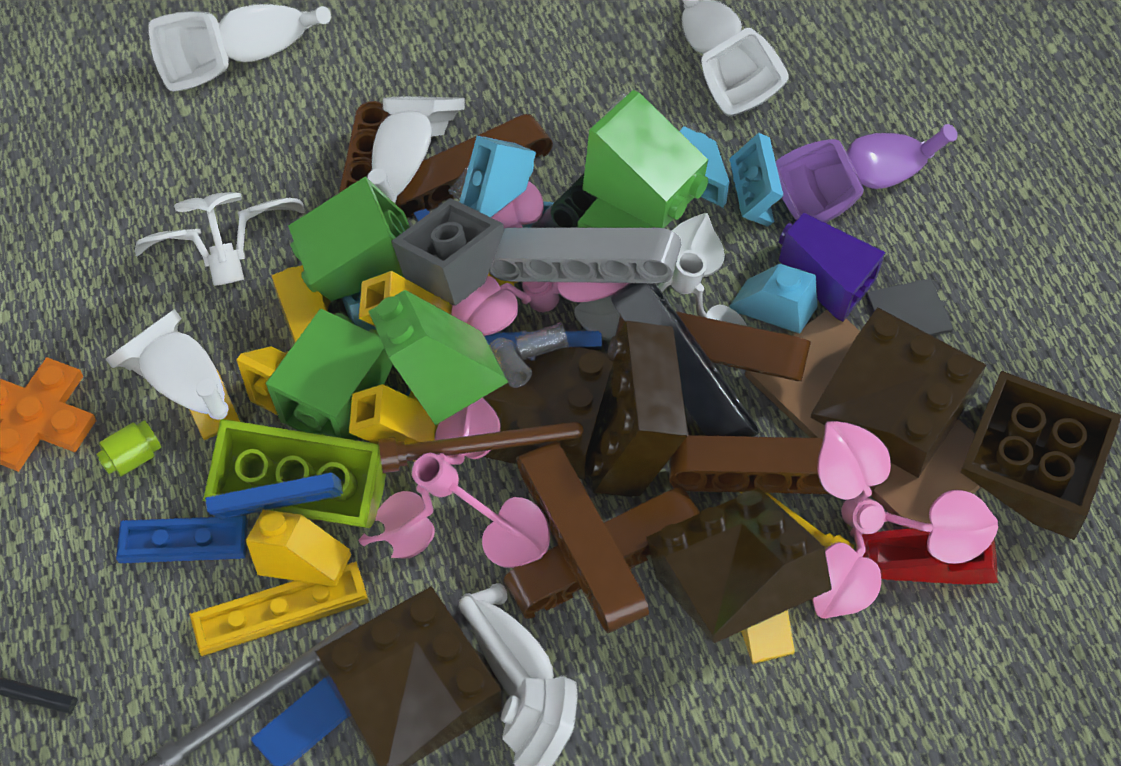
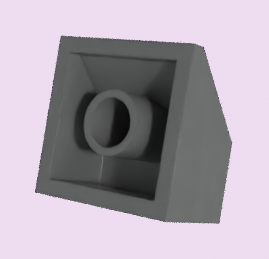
(449, 250)

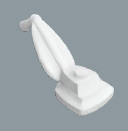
(196, 48)
(736, 63)
(406, 138)
(174, 366)
(539, 708)

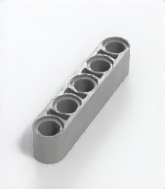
(586, 255)

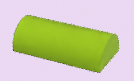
(265, 455)

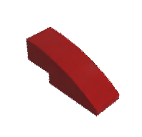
(905, 557)

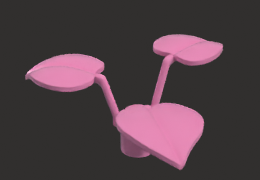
(496, 306)
(847, 467)
(513, 539)

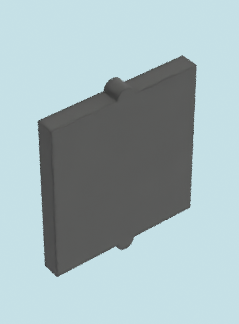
(915, 304)

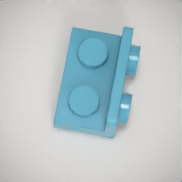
(756, 179)

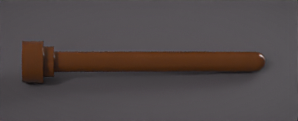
(397, 453)

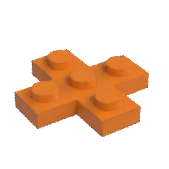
(41, 413)

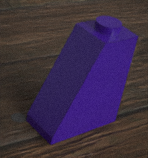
(841, 262)

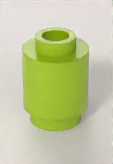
(128, 448)

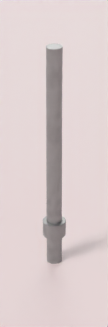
(174, 753)

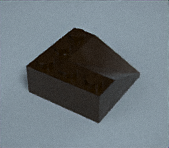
(563, 388)
(901, 389)
(647, 415)
(1041, 452)
(739, 564)
(409, 680)

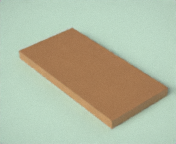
(901, 492)

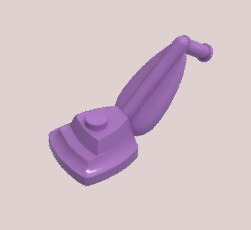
(828, 179)

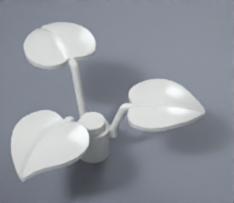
(698, 257)
(223, 261)

